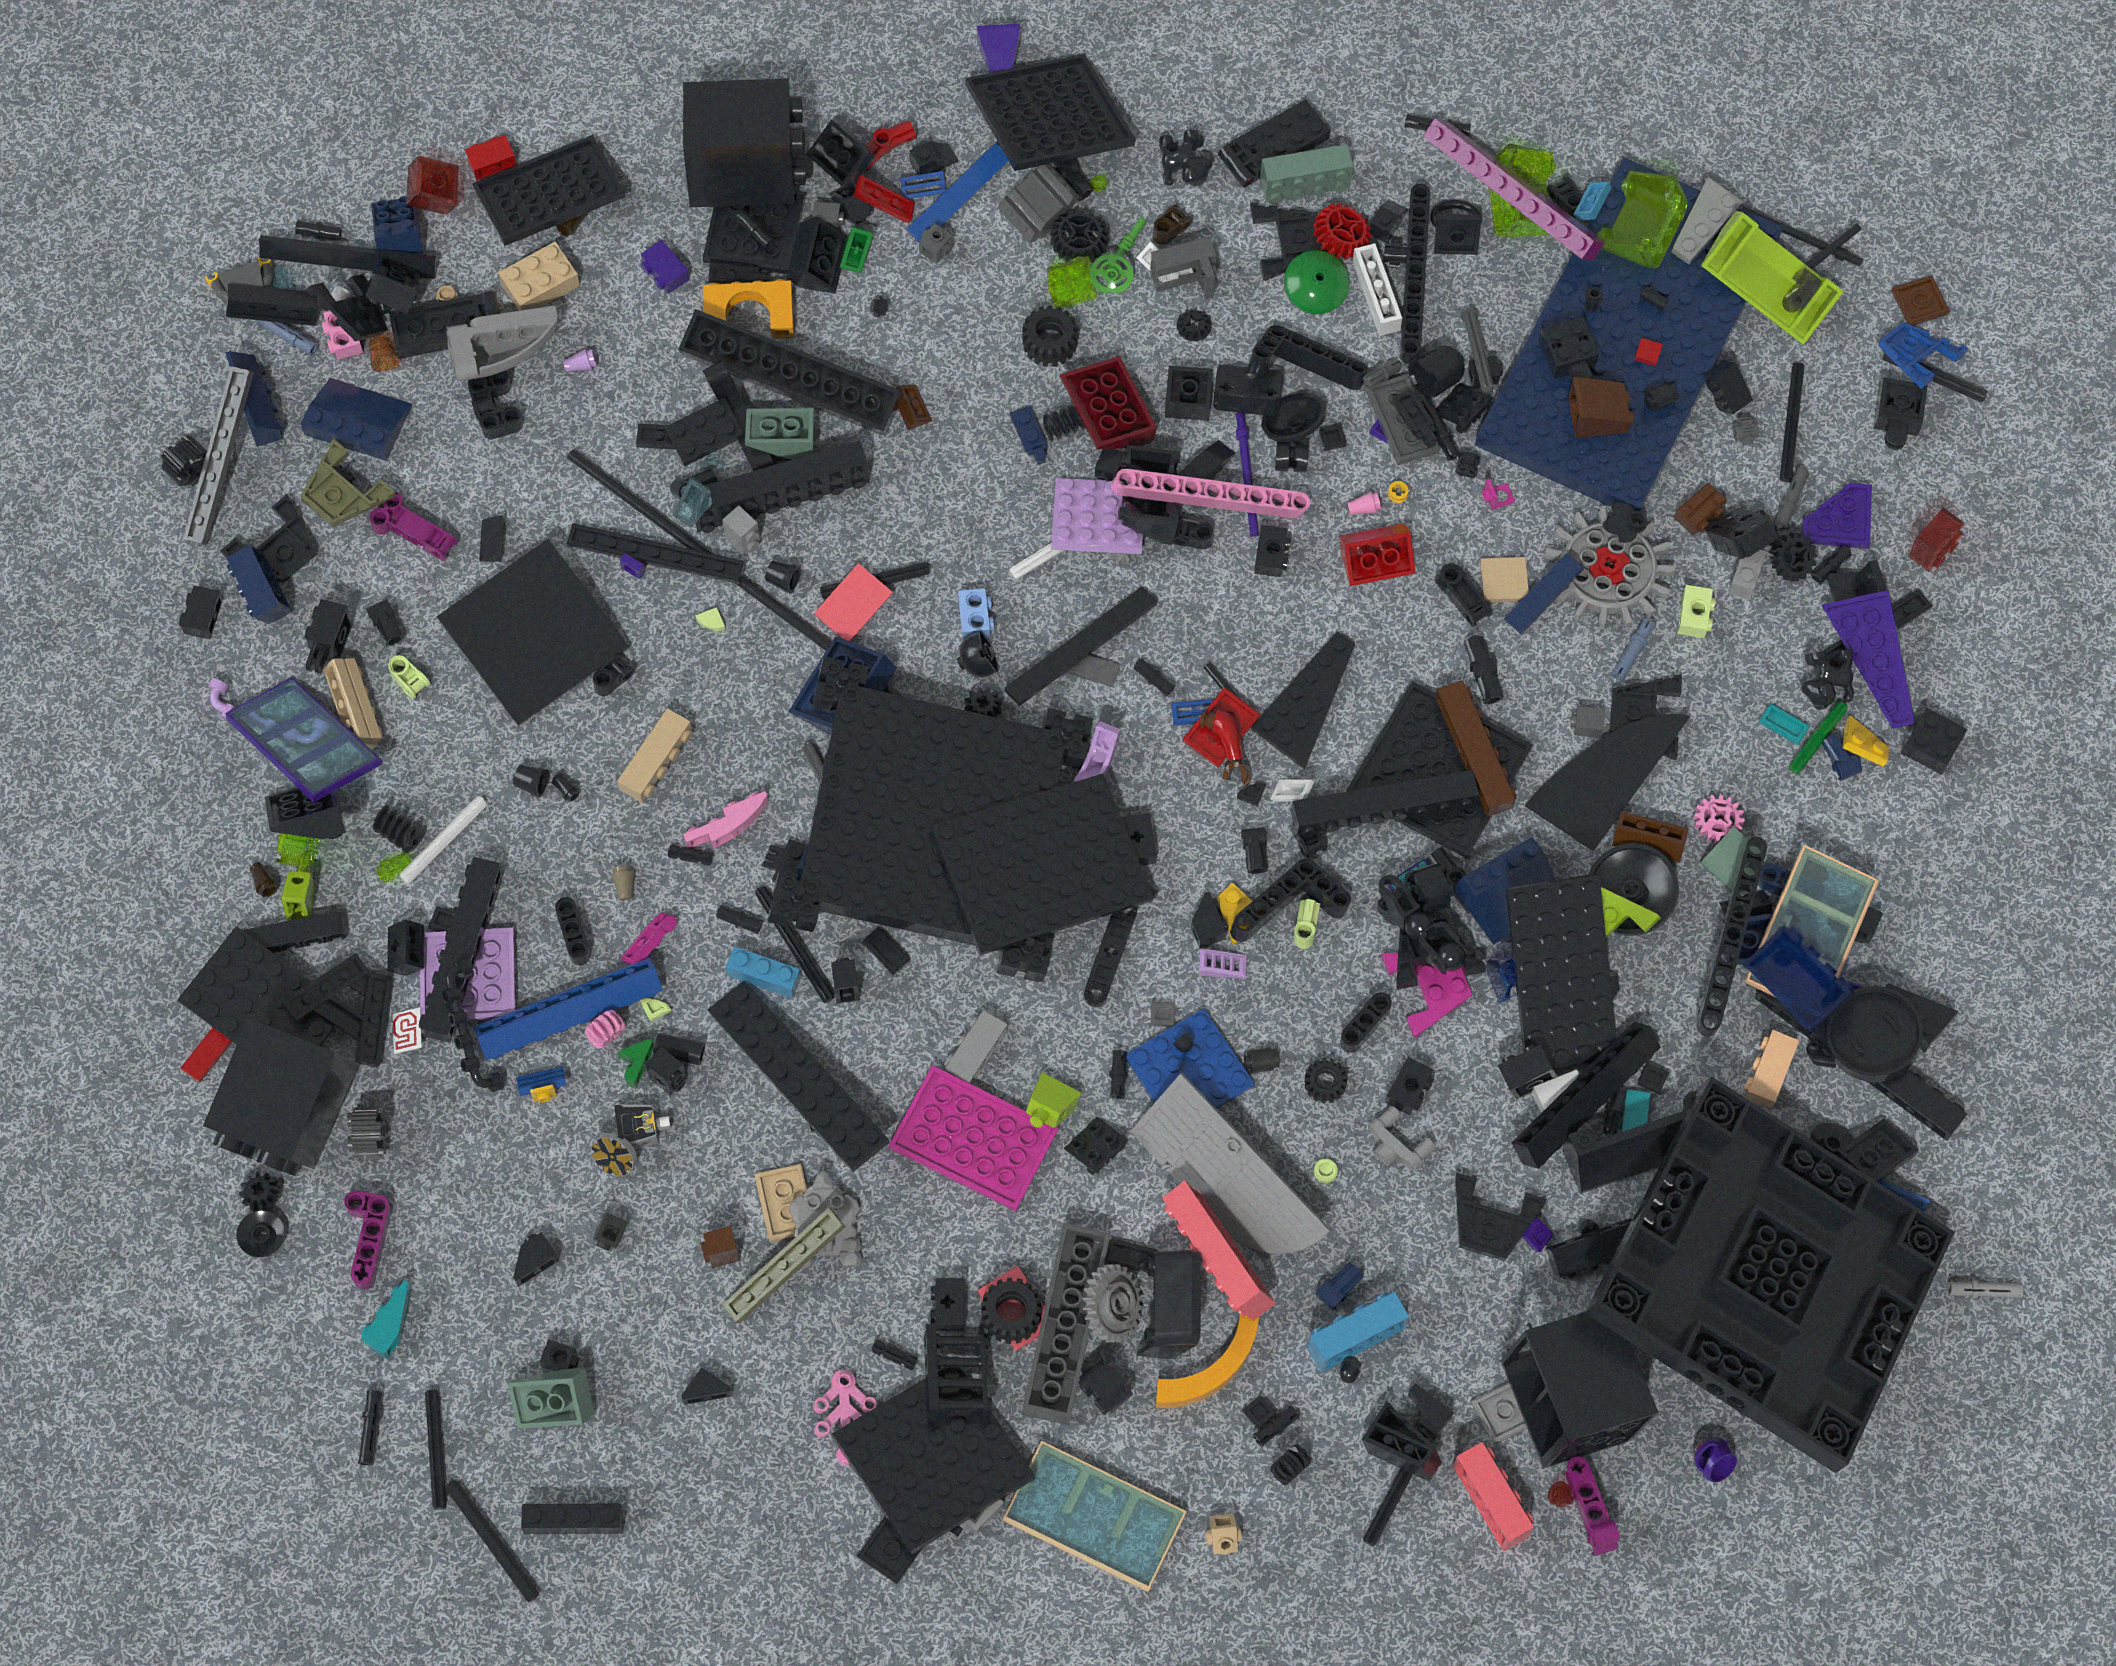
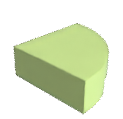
(711, 619)
(654, 1008)

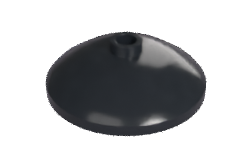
(1297, 419)

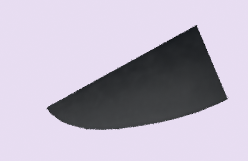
(1602, 779)

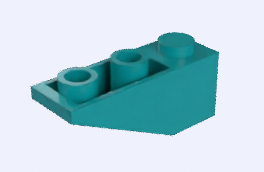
(387, 1328)

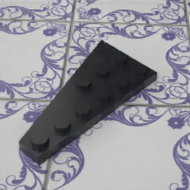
(1301, 709)

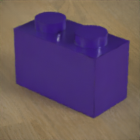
(664, 267)

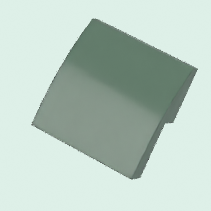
(1725, 858)

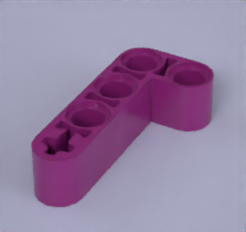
(366, 1241)

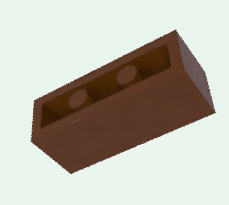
(1657, 834)

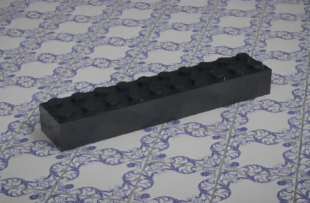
(791, 372)

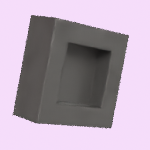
(1162, 1014)

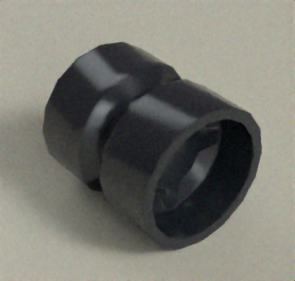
(1291, 457)

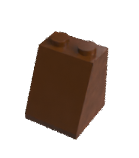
(1599, 407)

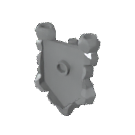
(816, 1201)

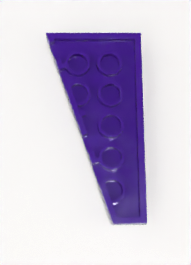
(1870, 630)

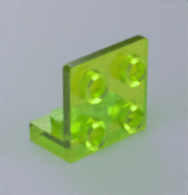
(1070, 282)

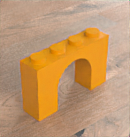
(775, 295)

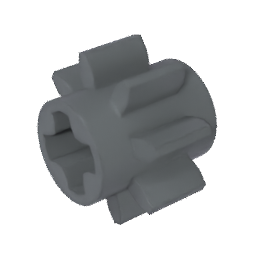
(1745, 431)

